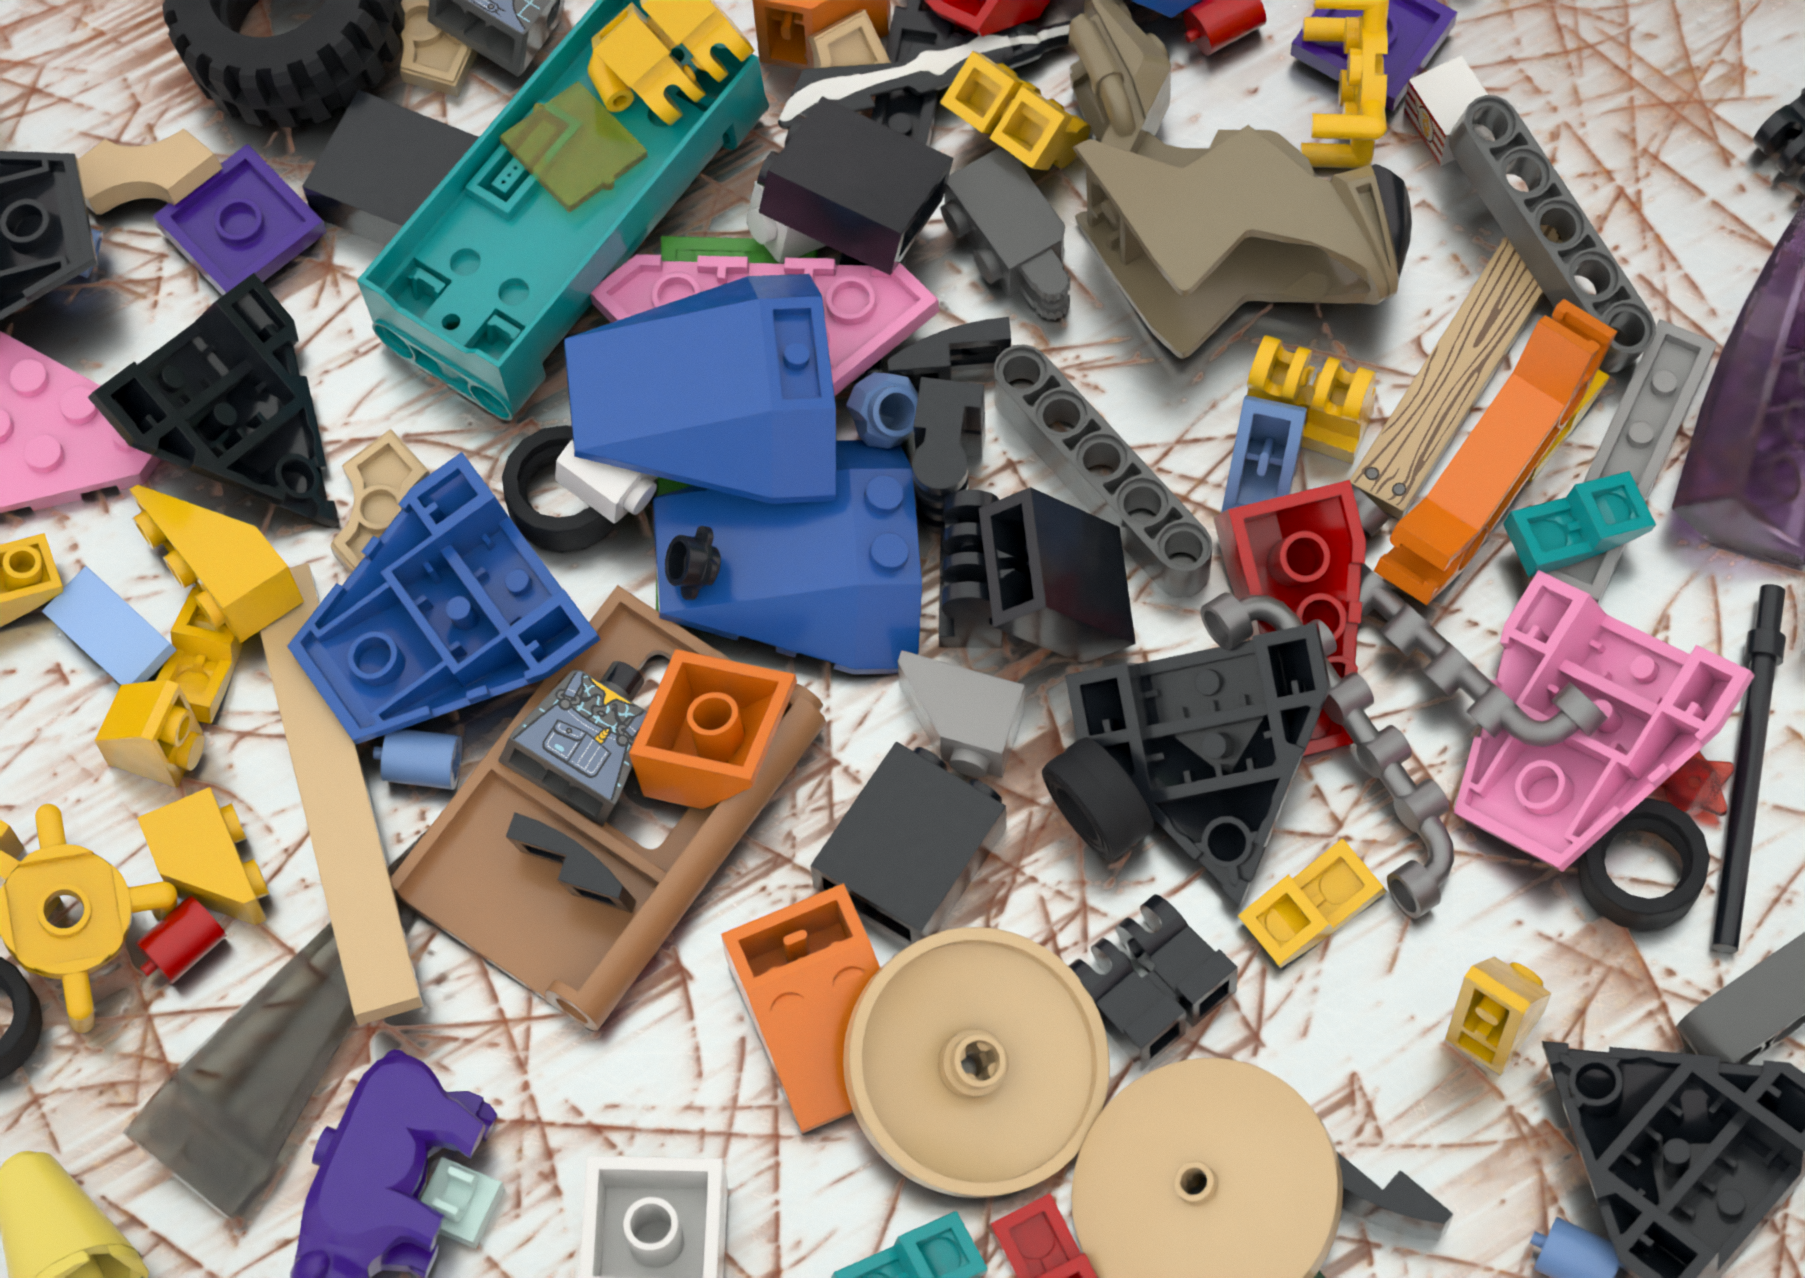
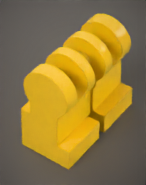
(641, 49)
(1015, 114)
(1336, 403)

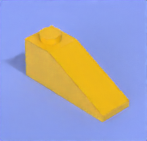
(1496, 1011)

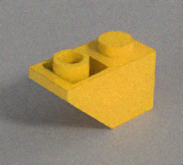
(151, 732)
(198, 854)

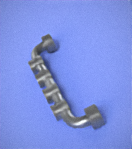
(1454, 671)
(1380, 753)

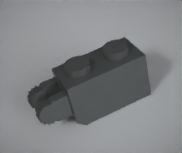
(1011, 230)

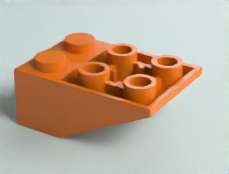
(800, 985)

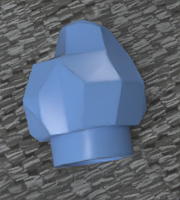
(883, 409)

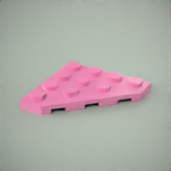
(862, 306)
(55, 436)

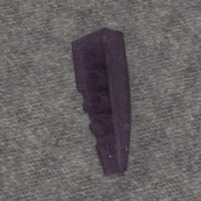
(1748, 444)

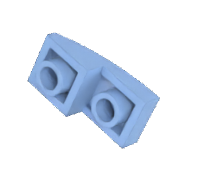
(108, 629)

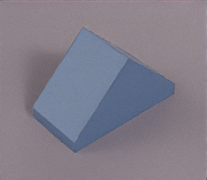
(1264, 452)

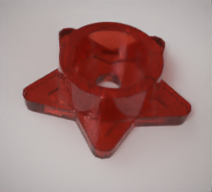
(1705, 797)

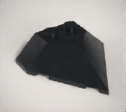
(228, 404)
(1211, 739)
(1682, 1151)

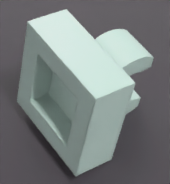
(464, 1199)

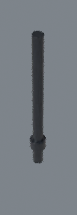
(1764, 652)

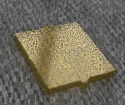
(573, 146)

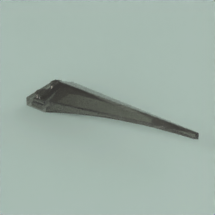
(244, 1088)

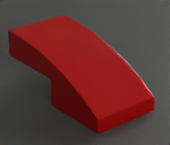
(1040, 1243)

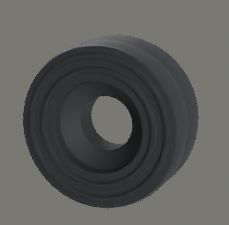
(1098, 798)

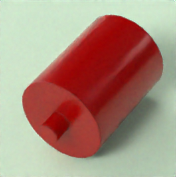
(1221, 22)
(179, 940)

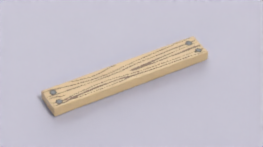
(1450, 381)

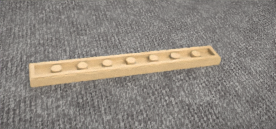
(341, 828)

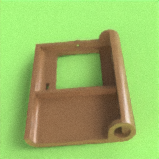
(512, 904)

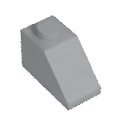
(963, 712)

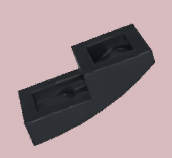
(953, 350)
(580, 871)
(1398, 1207)

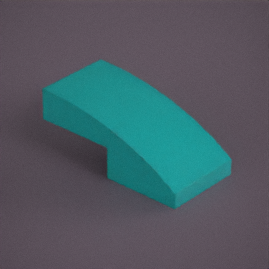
(1580, 526)
(930, 1251)

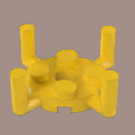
(1360, 86)
(100, 933)

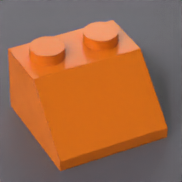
(708, 729)

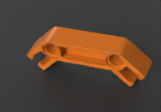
(1498, 455)

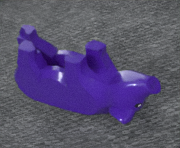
(374, 1168)

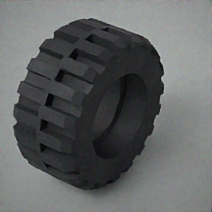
(288, 73)

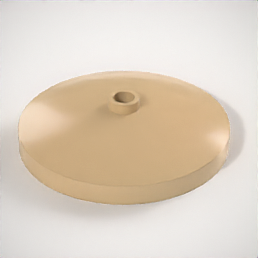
(1034, 1053)
(1267, 1167)

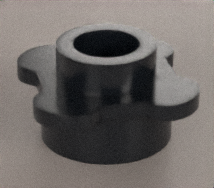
(692, 562)

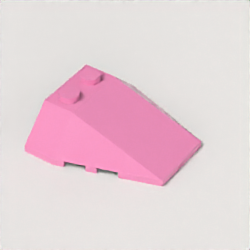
(1657, 708)

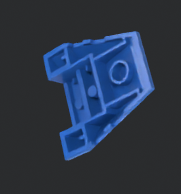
(808, 575)
(438, 613)

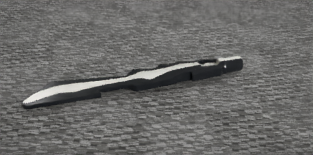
(923, 69)

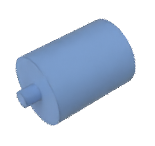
(420, 758)
(1574, 1253)

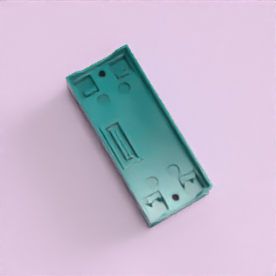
(500, 268)

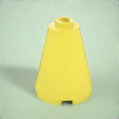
(55, 1227)

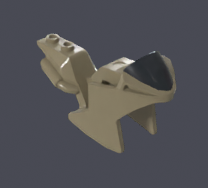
(1220, 223)

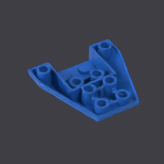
(714, 391)

